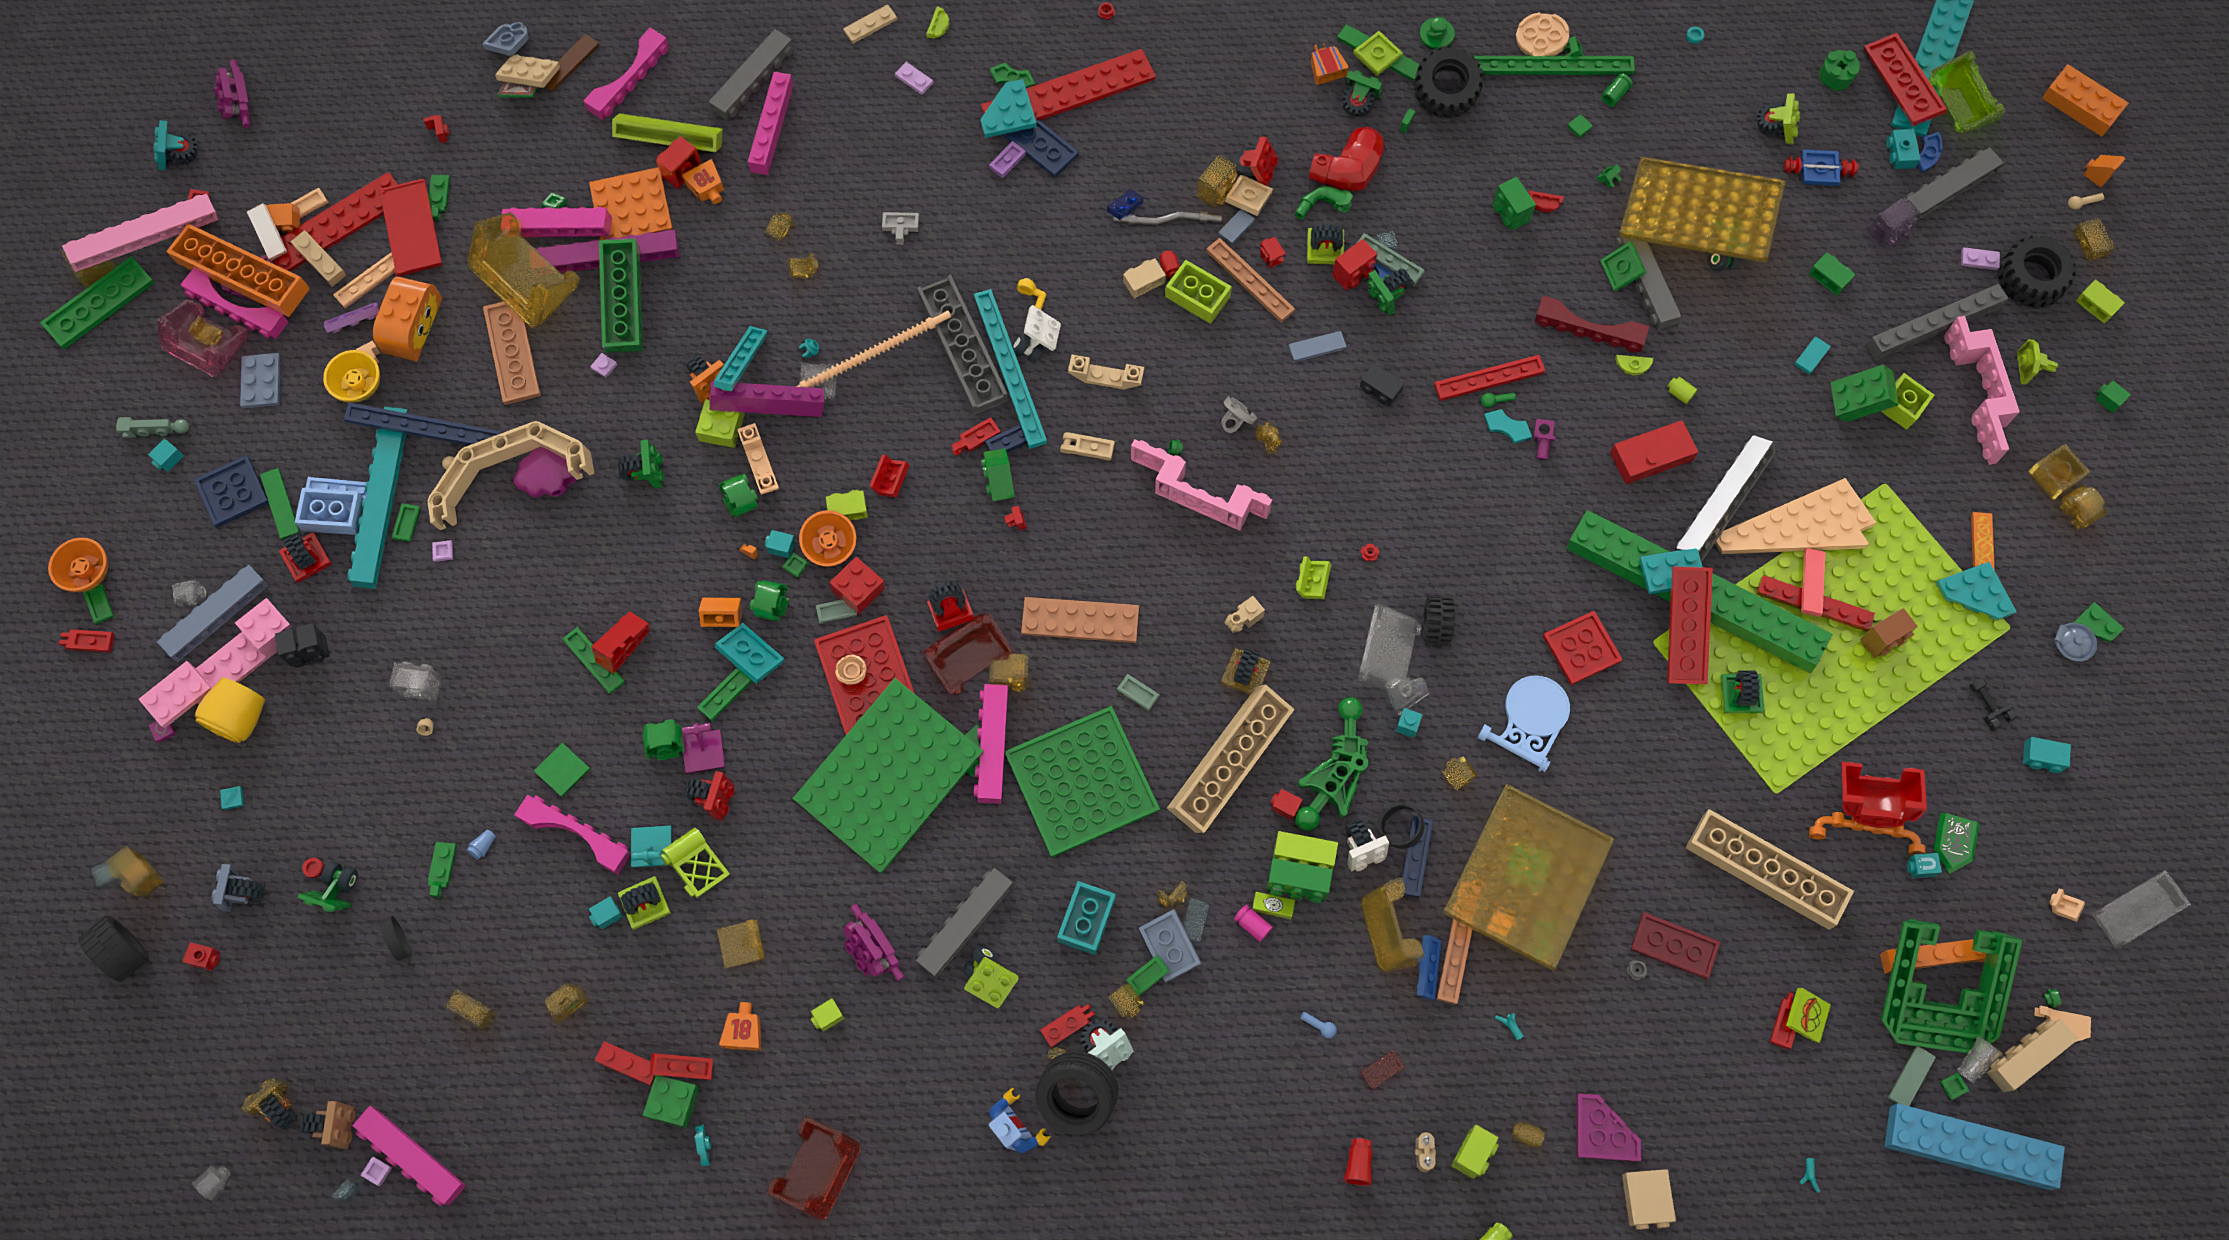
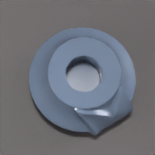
(2076, 641)

